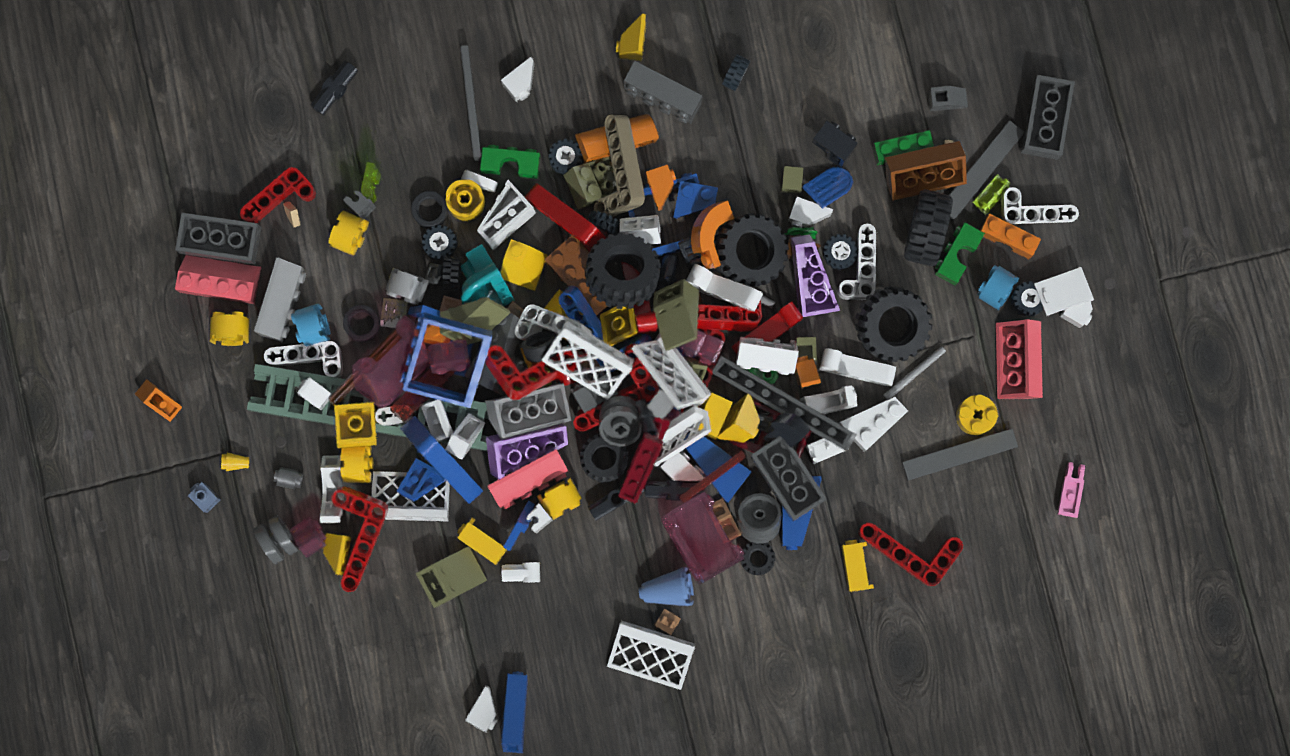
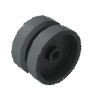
(619, 421)
(759, 518)
(276, 539)

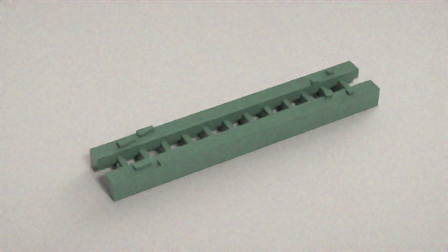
(326, 416)

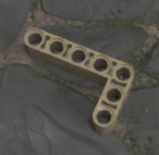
(625, 168)

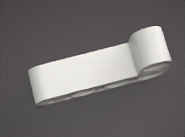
(1039, 211)
(862, 261)
(724, 288)
(536, 319)
(302, 358)
(857, 368)

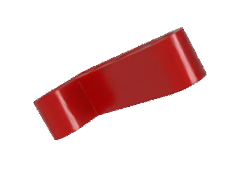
(276, 199)
(723, 319)
(776, 325)

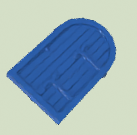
(829, 186)

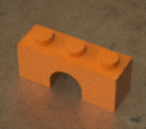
(1018, 239)

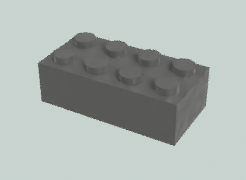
(662, 92)
(1047, 117)
(218, 238)
(788, 478)

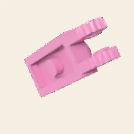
(1071, 492)

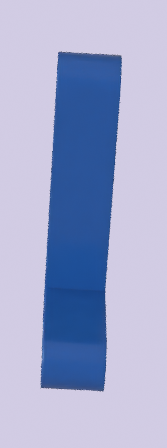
(590, 319)
(441, 459)

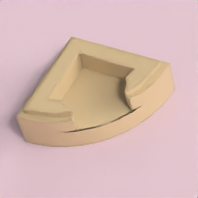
(292, 214)

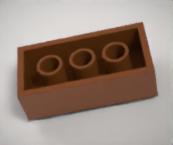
(926, 169)
(569, 265)

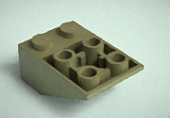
(591, 182)
(480, 313)
(677, 313)
(451, 577)

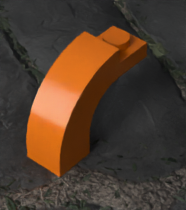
(704, 230)

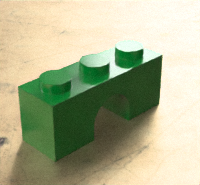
(901, 145)
(494, 158)
(966, 238)

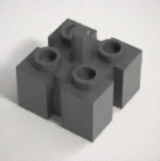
(587, 398)

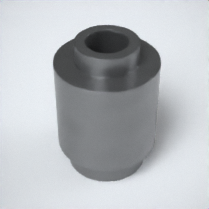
(288, 478)

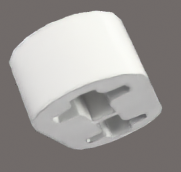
(484, 183)
(389, 421)

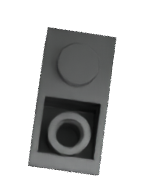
(947, 98)

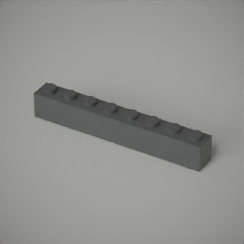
(784, 403)

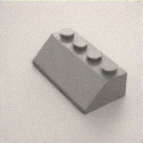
(279, 300)
(533, 412)

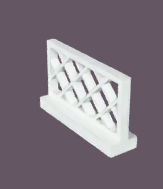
(592, 346)
(681, 374)
(411, 512)
(655, 638)

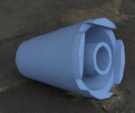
(669, 589)

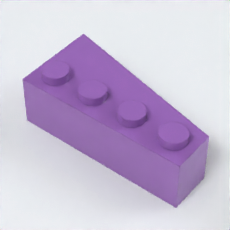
(811, 280)
(515, 451)

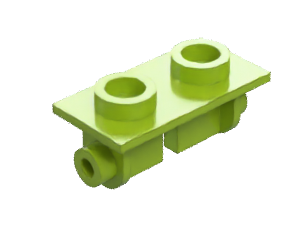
(991, 194)

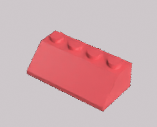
(218, 279)
(1019, 359)
(527, 479)

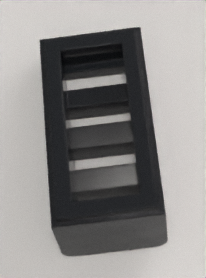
(688, 256)

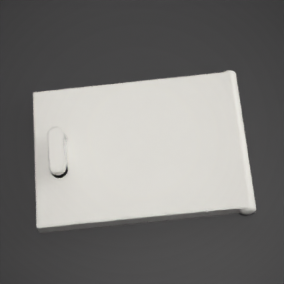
(1063, 291)

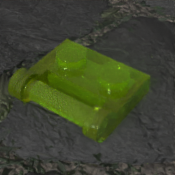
(370, 179)

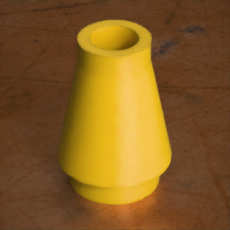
(233, 462)

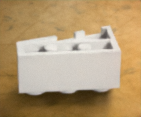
(505, 217)
(767, 355)
(874, 422)

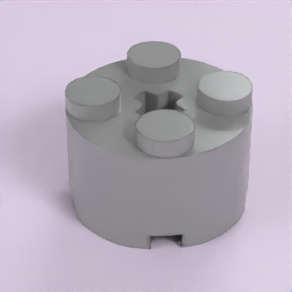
(406, 285)

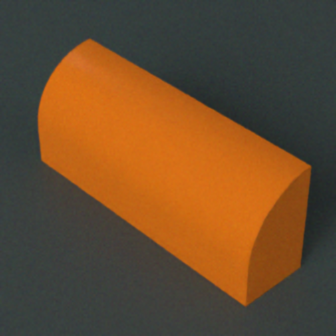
(595, 144)

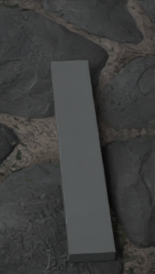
(471, 104)
(985, 166)
(959, 454)

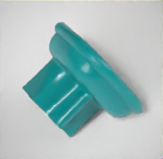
(483, 279)

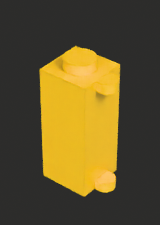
(481, 542)
(855, 566)

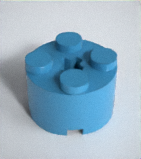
(998, 287)
(311, 325)

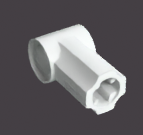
(525, 572)

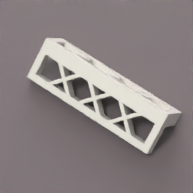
(678, 429)

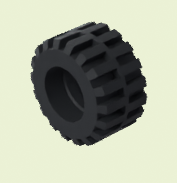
(596, 473)

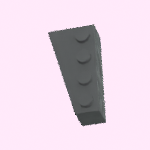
(503, 336)

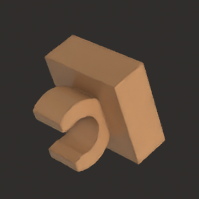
(667, 621)

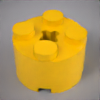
(469, 190)
(348, 233)
(229, 328)
(965, 413)
(356, 464)
(560, 498)

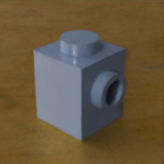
(203, 496)

